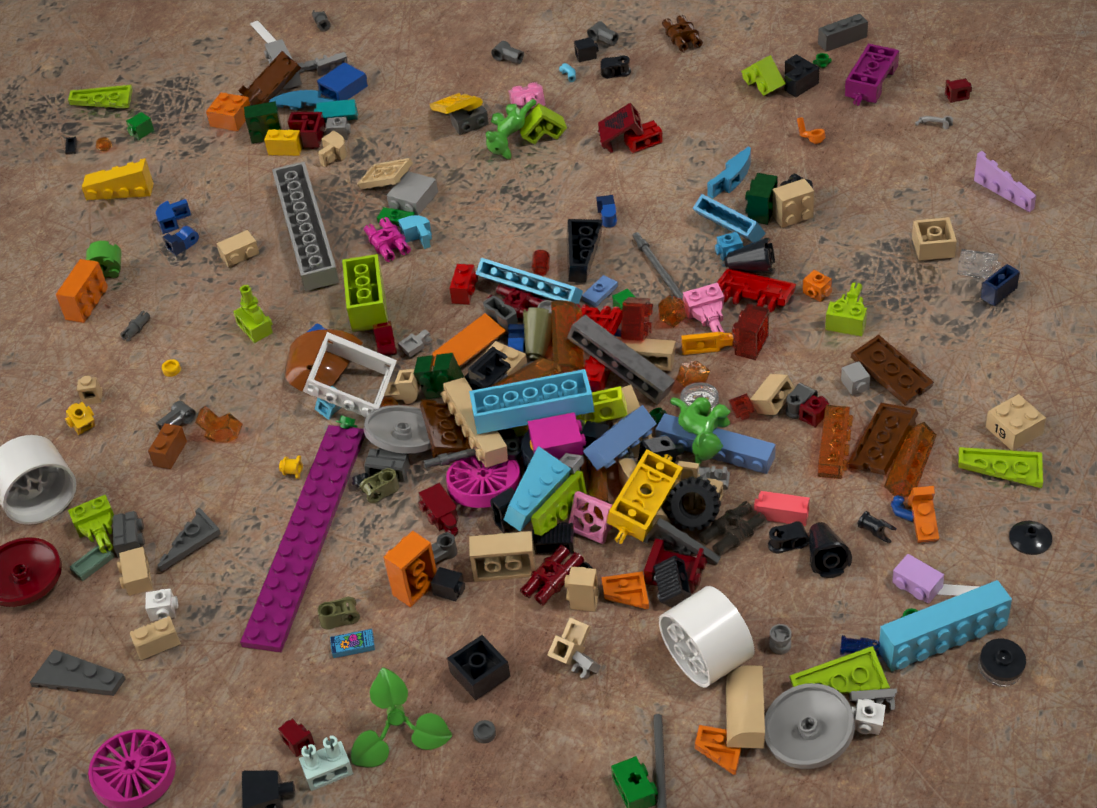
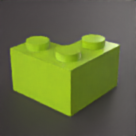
(764, 74)
(542, 121)

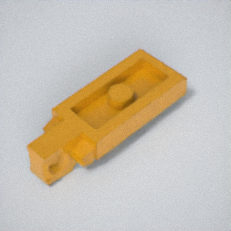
(705, 342)

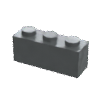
(842, 32)

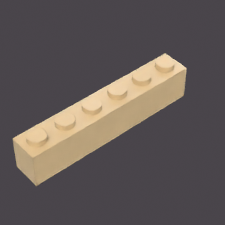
(488, 446)

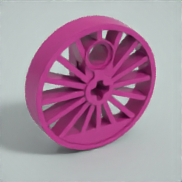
(475, 485)
(132, 769)

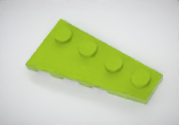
(102, 97)
(1006, 464)
(558, 505)
(846, 674)

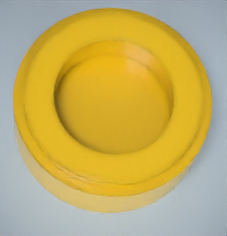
(171, 368)

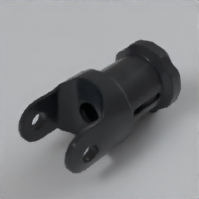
(875, 526)

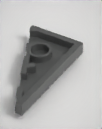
(192, 537)
(678, 541)

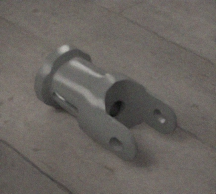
(321, 20)

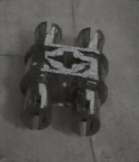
(732, 528)

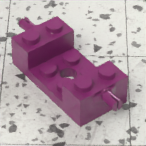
(870, 72)

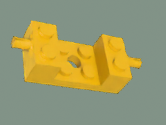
(634, 511)

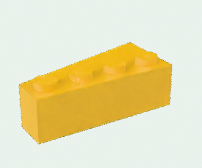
(119, 182)

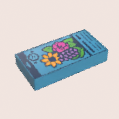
(352, 643)

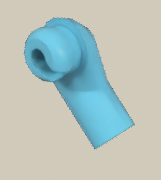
(571, 71)

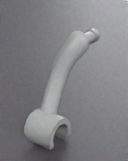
(947, 120)

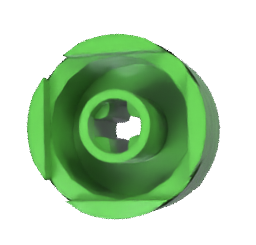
(107, 256)

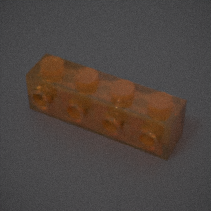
(833, 442)
(910, 460)

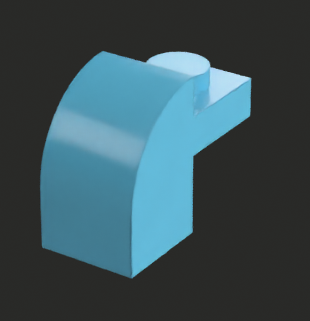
(416, 228)

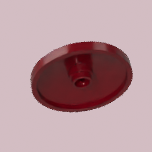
(27, 570)

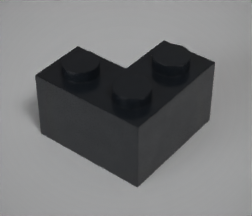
(800, 75)

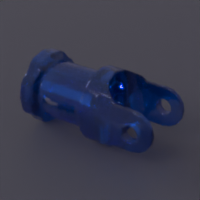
(851, 645)

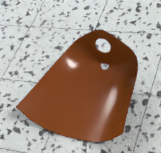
(304, 353)

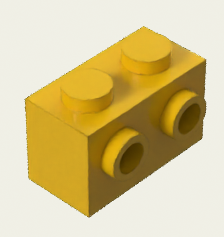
(283, 142)

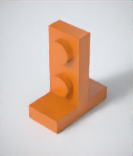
(924, 513)

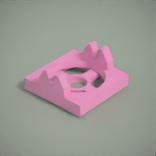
(576, 512)

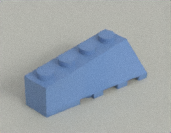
(619, 437)

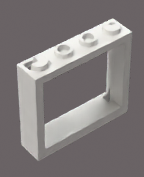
(355, 354)

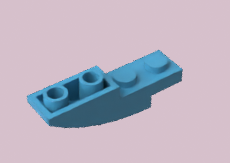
(297, 98)
(733, 175)

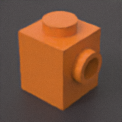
(817, 285)

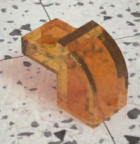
(216, 428)

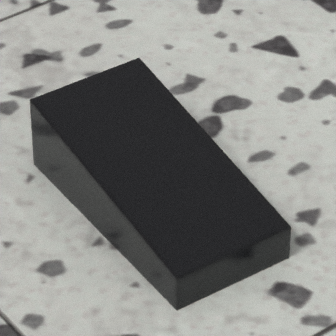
(71, 145)

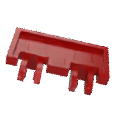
(742, 284)
(607, 318)

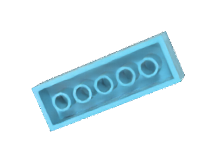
(531, 400)
(944, 625)

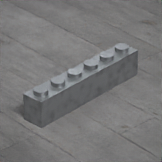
(621, 359)

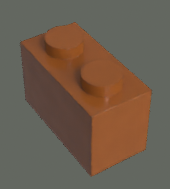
(167, 446)

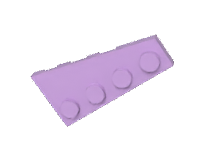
(1002, 183)

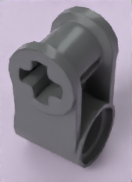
(797, 397)

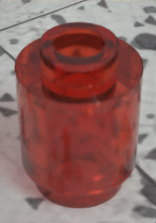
(540, 262)

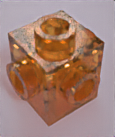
(671, 310)
(692, 373)

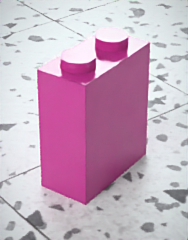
(557, 435)

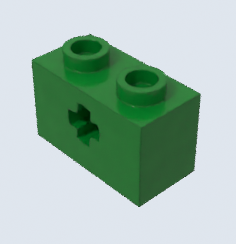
(633, 783)

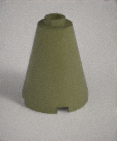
(537, 332)

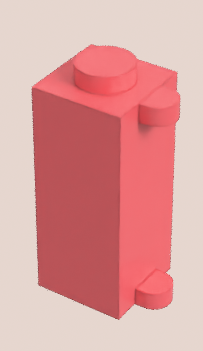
(782, 507)

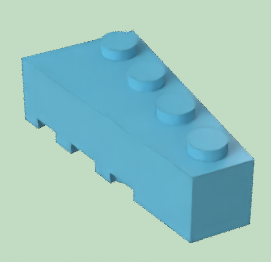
(537, 485)

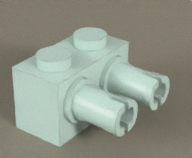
(326, 764)

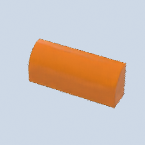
(472, 340)

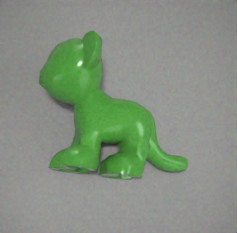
(497, 140)
(702, 422)

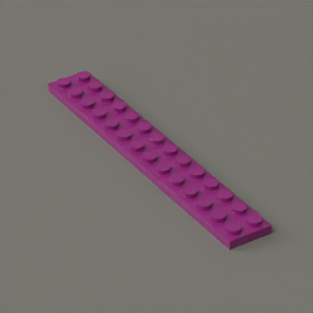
(303, 540)

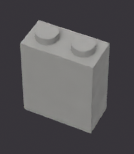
(412, 193)

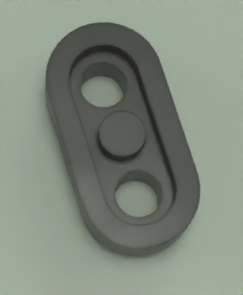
(511, 440)

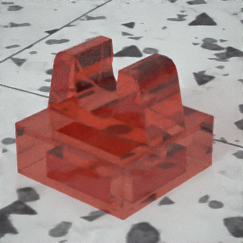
(741, 406)

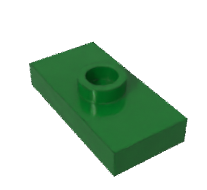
(393, 215)

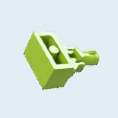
(847, 314)
(251, 317)
(94, 519)

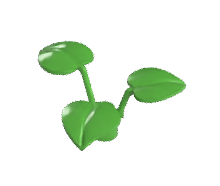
(390, 693)

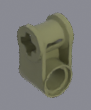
(381, 485)
(337, 613)

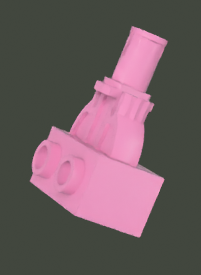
(523, 95)
(705, 305)

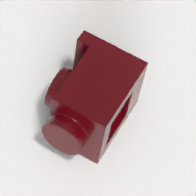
(958, 90)
(814, 406)
(295, 736)

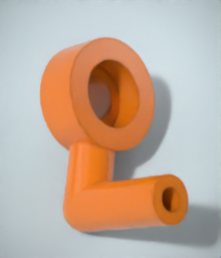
(815, 136)

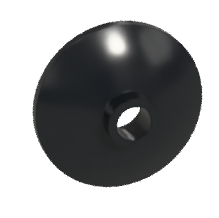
(1030, 537)

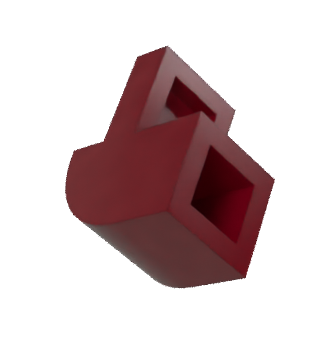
(384, 338)

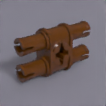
(682, 33)

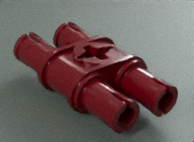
(517, 299)
(551, 575)

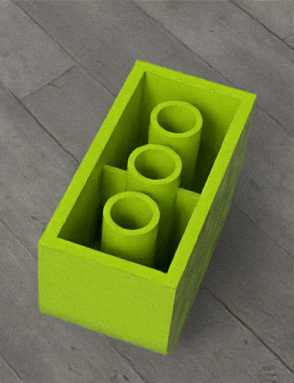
(364, 292)

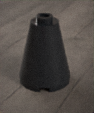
(752, 258)
(827, 551)

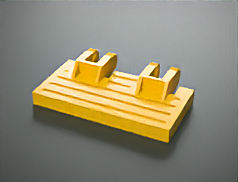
(455, 103)

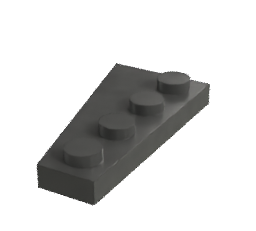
(76, 674)

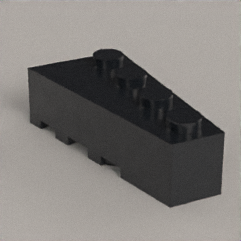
(582, 244)

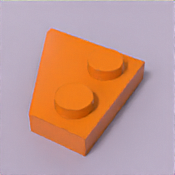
(626, 589)
(713, 744)

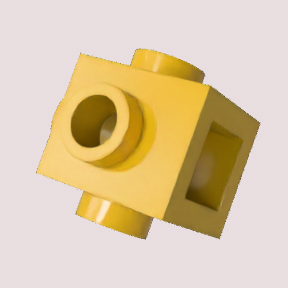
(80, 417)

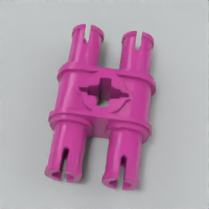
(387, 239)

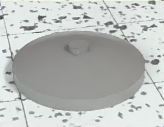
(397, 429)
(809, 726)

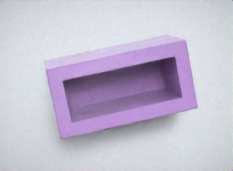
(918, 578)

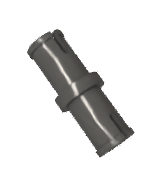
(135, 326)

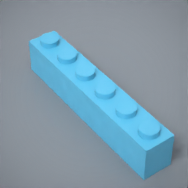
(528, 281)

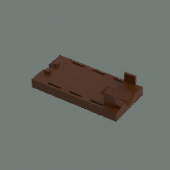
(271, 80)
(892, 369)
(442, 428)
(883, 438)

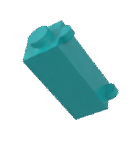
(340, 108)

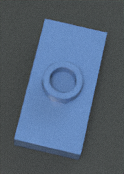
(599, 291)

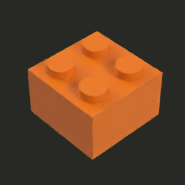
(227, 111)

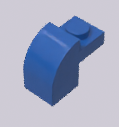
(169, 214)

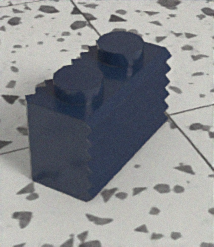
(1000, 284)

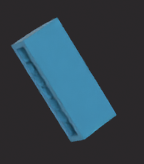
(728, 218)

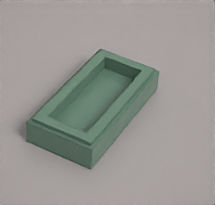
(91, 562)

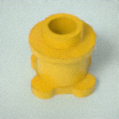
(291, 466)

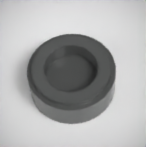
(484, 731)

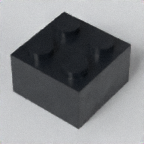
(478, 667)

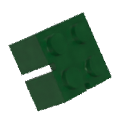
(261, 119)
(761, 198)
(444, 370)

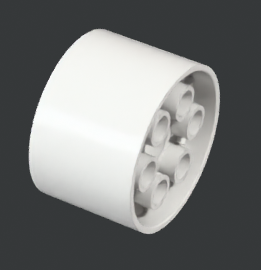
(34, 480)
(706, 636)

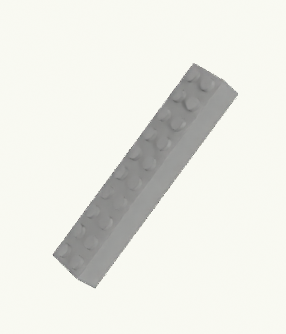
(305, 226)

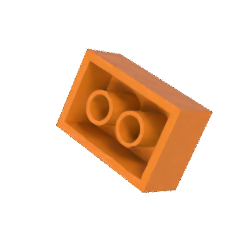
(81, 290)
(410, 568)

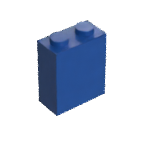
(342, 82)

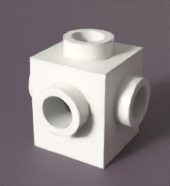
(161, 604)
(868, 716)

